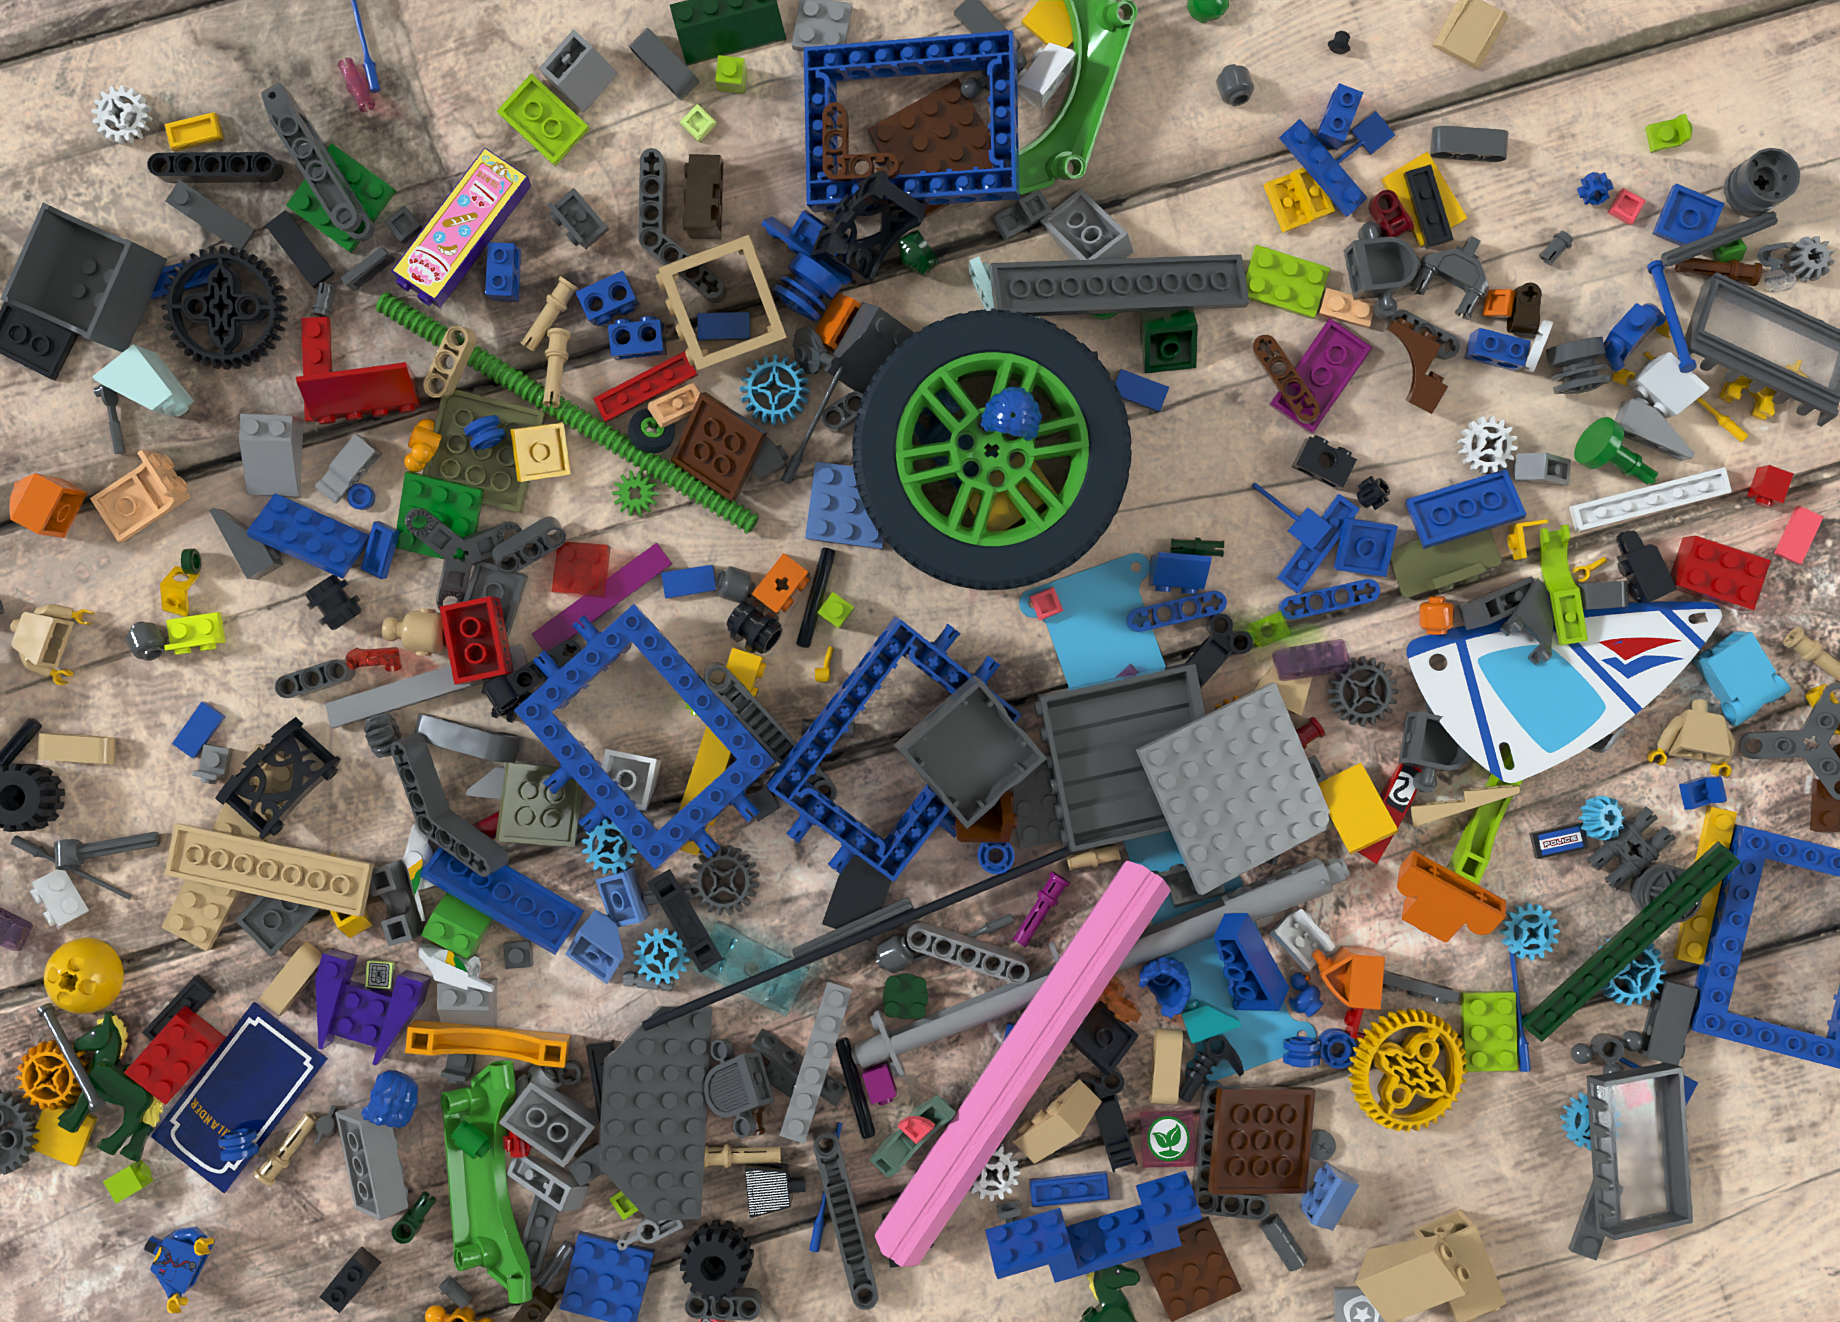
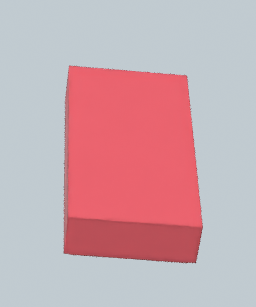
(1798, 535)

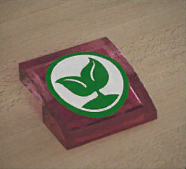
(1167, 1139)

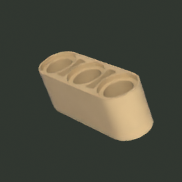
(439, 368)
(76, 748)
(292, 979)
(1166, 1066)

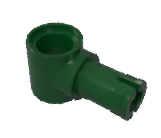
(414, 1218)

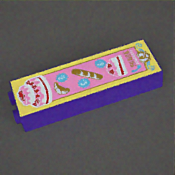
(461, 228)

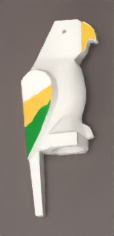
(415, 859)
(452, 968)

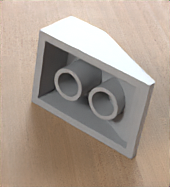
(1086, 230)
(271, 454)
(550, 1121)

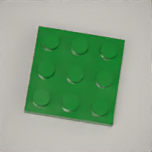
(368, 188)
(449, 501)

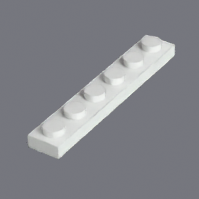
(1650, 499)

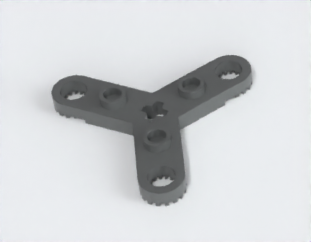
(445, 541)
(1789, 743)

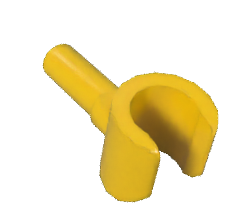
(1589, 568)
(823, 674)

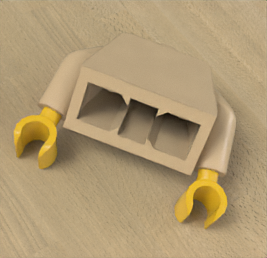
(43, 637)
(1697, 737)

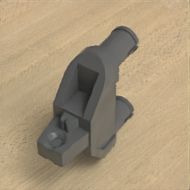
(1459, 268)

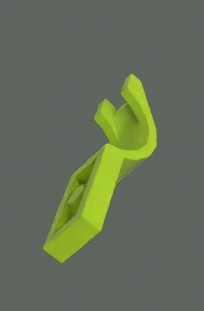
(1563, 591)

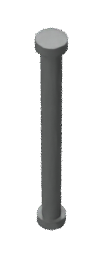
(95, 1102)

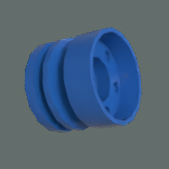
(806, 288)

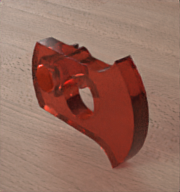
(382, 656)

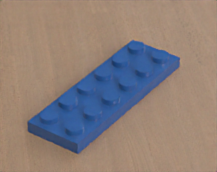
(507, 899)

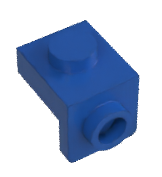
(1702, 792)

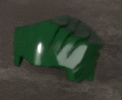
(917, 253)

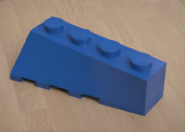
(1248, 965)

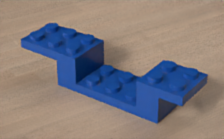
(1097, 1241)

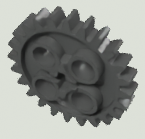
(15, 1149)

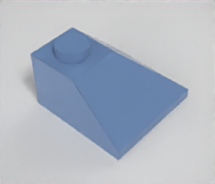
(597, 946)

